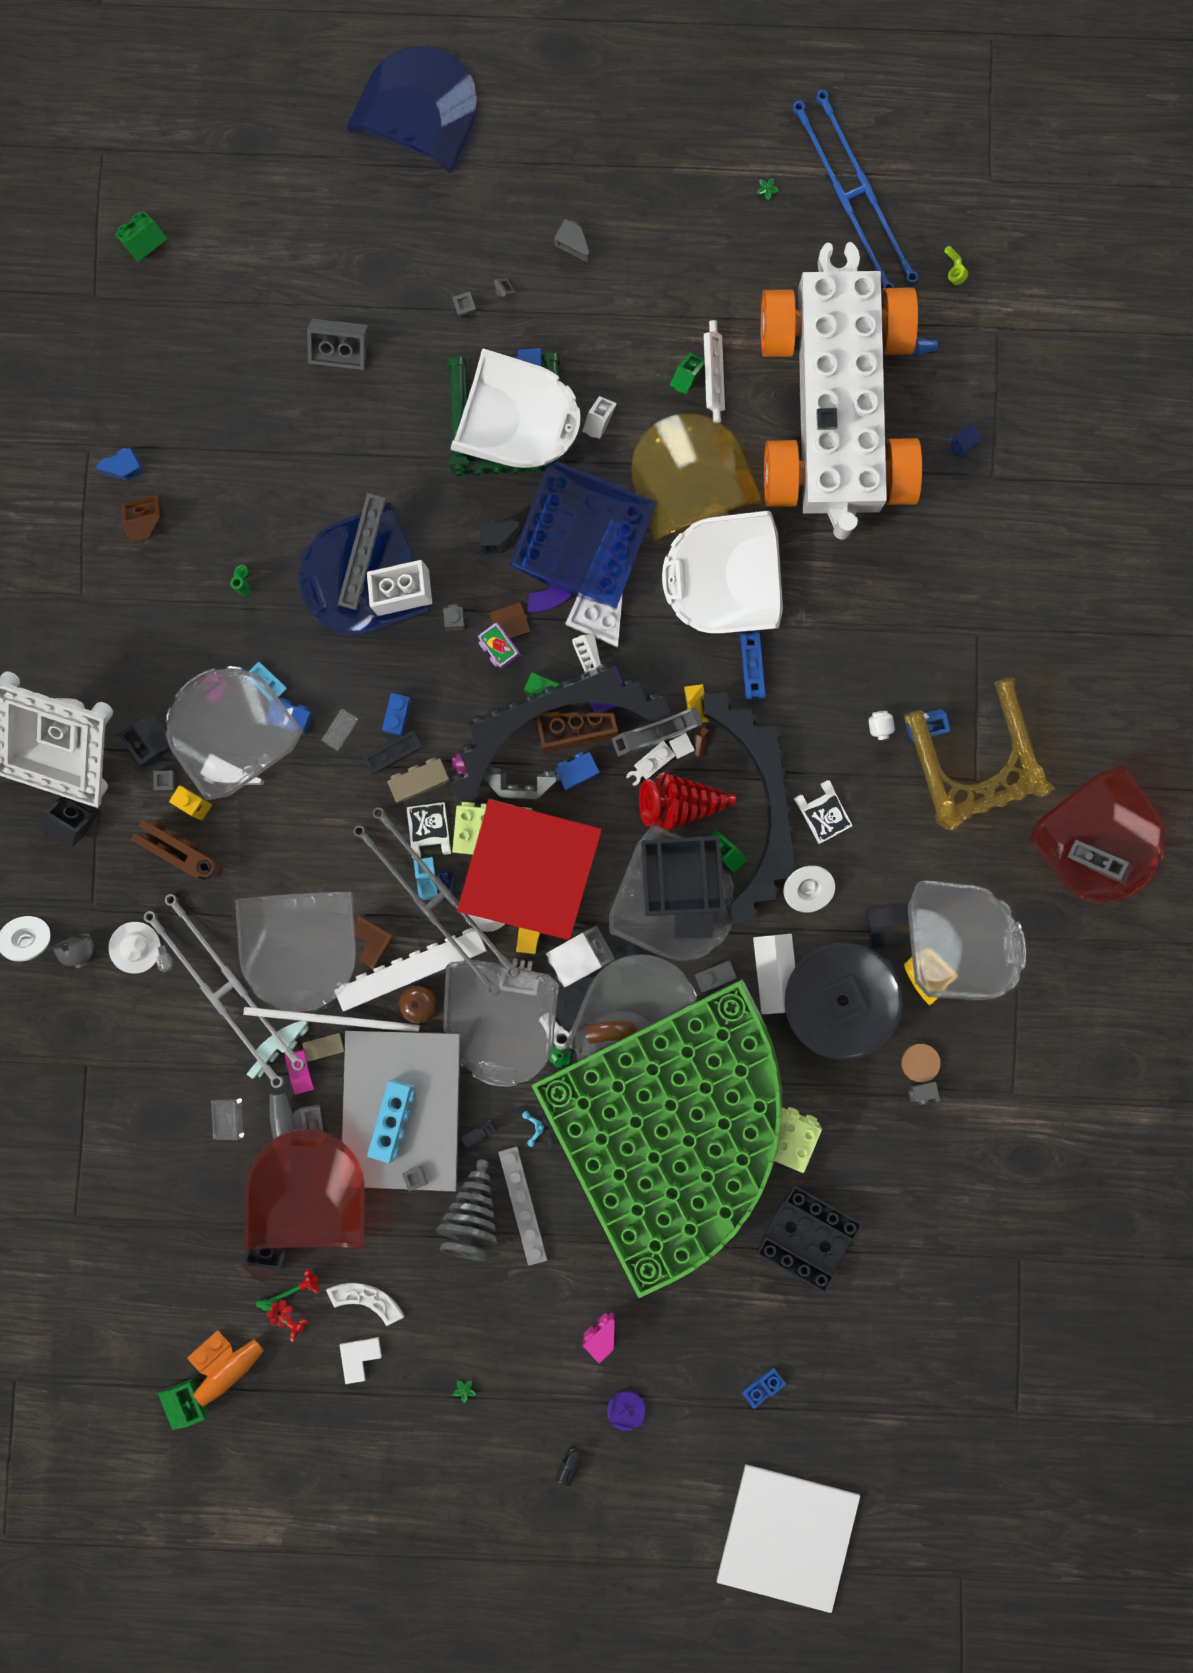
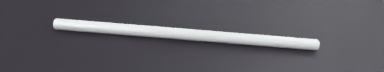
(331, 1019)

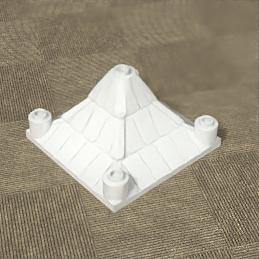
(52, 742)

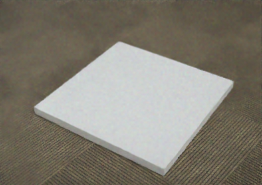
(788, 1538)

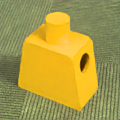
(190, 802)

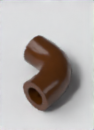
(609, 1031)

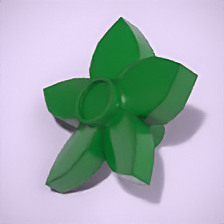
(767, 188)
(464, 1390)

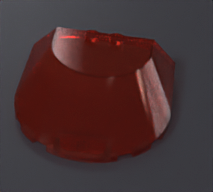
(1112, 817)
(304, 1194)

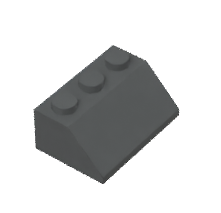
(337, 344)

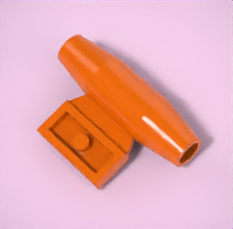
(221, 1365)

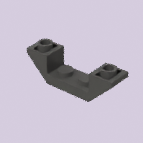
(498, 782)

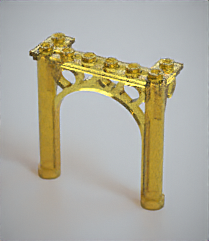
(1036, 783)

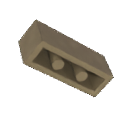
(418, 780)

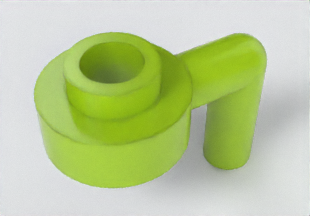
(958, 272)

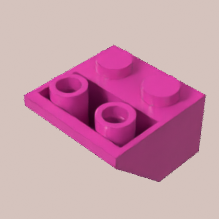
(600, 1339)

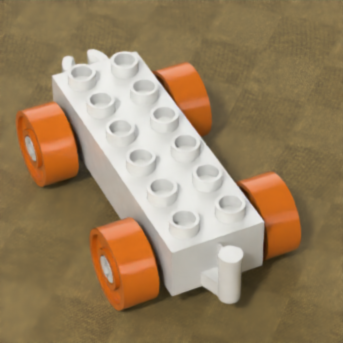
(842, 343)

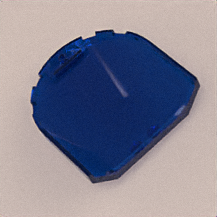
(420, 102)
(325, 569)

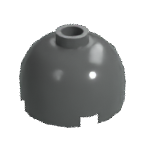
(75, 950)

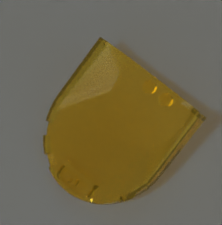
(690, 472)

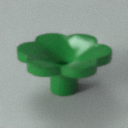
(563, 1060)

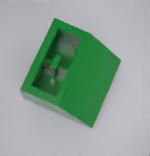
(140, 236)
(181, 1406)

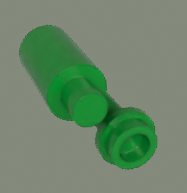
(237, 582)

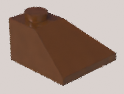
(140, 517)

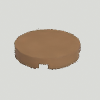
(920, 1062)

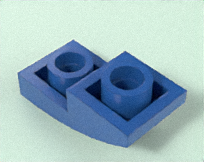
(763, 1387)

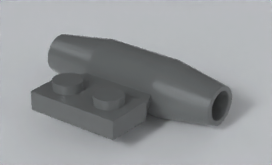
(284, 1121)

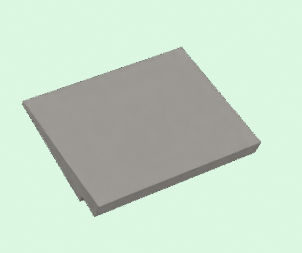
(431, 1133)

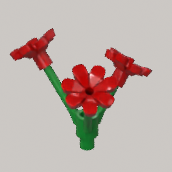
(279, 1312)

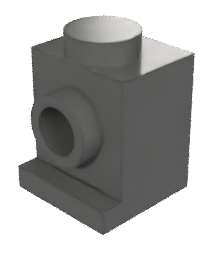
(924, 1092)

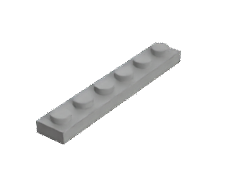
(522, 1206)

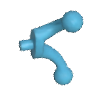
(538, 1126)

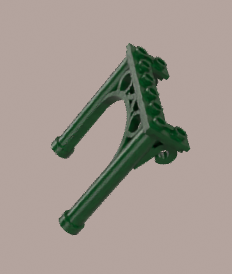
(458, 394)

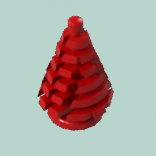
(678, 801)

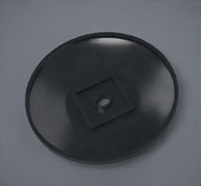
(847, 1029)

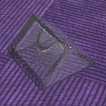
(227, 1119)

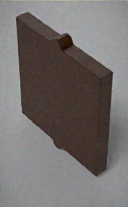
(511, 620)

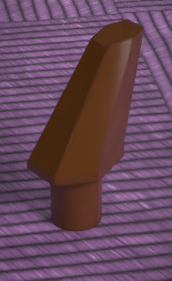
(700, 742)

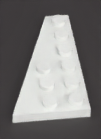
(596, 619)

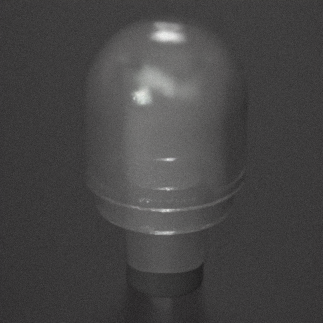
(164, 960)

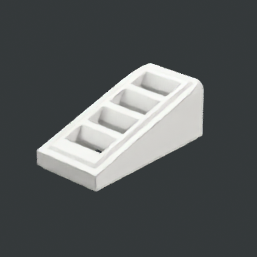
(585, 648)

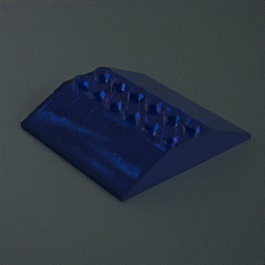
(582, 534)

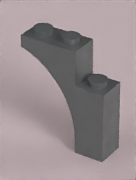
(656, 732)

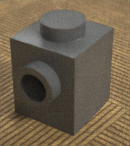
(454, 618)

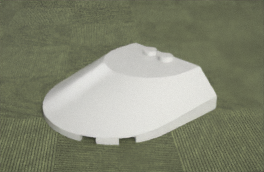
(517, 414)
(726, 574)

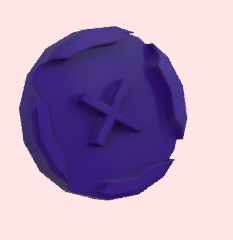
(626, 1410)

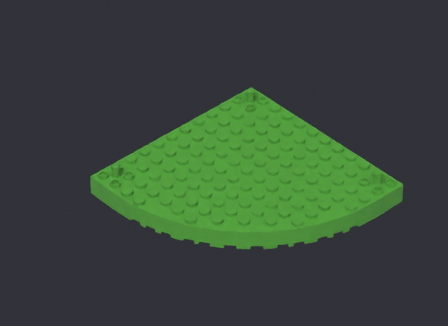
(673, 1132)

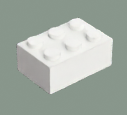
(399, 587)

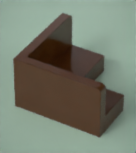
(377, 941)

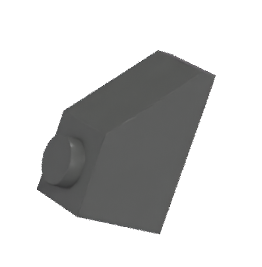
(572, 240)
(715, 976)

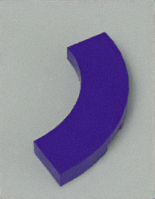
(546, 600)

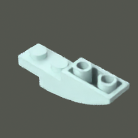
(269, 1048)

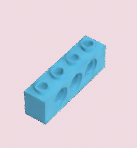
(378, 1149)

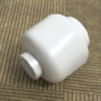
(881, 724)

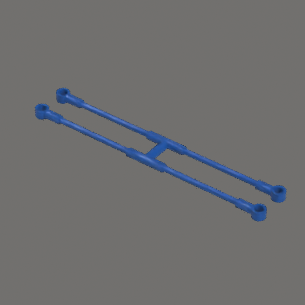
(865, 188)

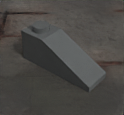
(1100, 861)

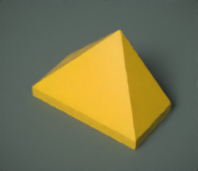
(693, 699)

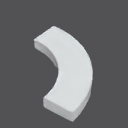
(366, 1295)

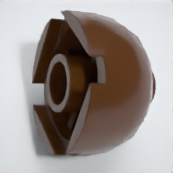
(417, 1004)

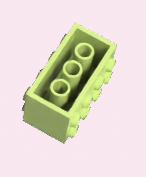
(467, 826)
(797, 1139)

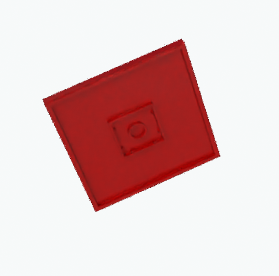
(528, 869)

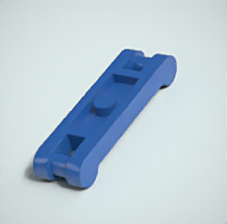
(752, 665)

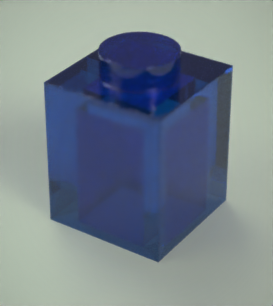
(965, 440)

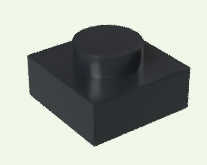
(826, 418)

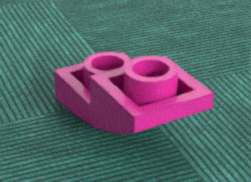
(300, 1080)

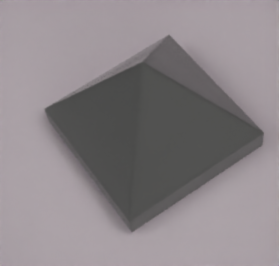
(504, 287)

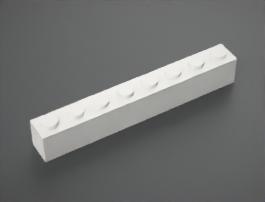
(409, 970)

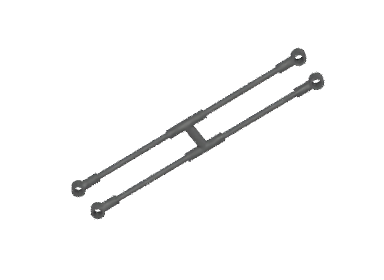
(444, 893)

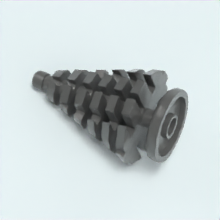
(470, 1220)

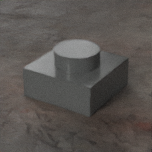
(464, 304)
(163, 780)
(415, 1178)

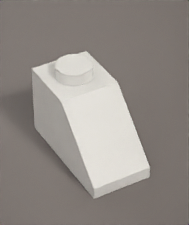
(599, 417)

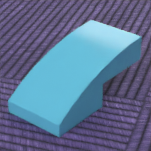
(277, 687)
(425, 886)

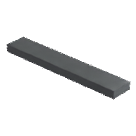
(362, 551)

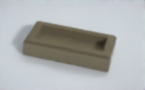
(323, 1047)

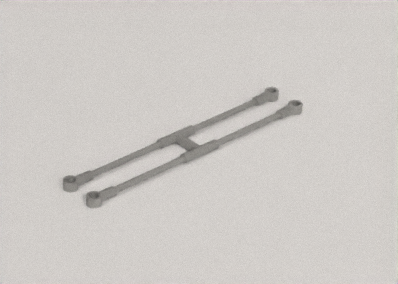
(214, 997)

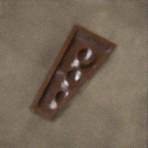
(574, 729)

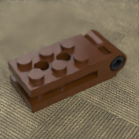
(196, 862)

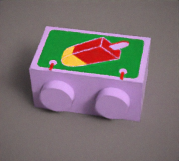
(498, 645)

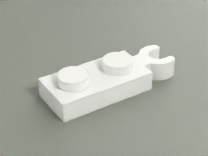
(652, 762)

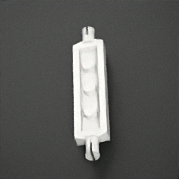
(714, 371)

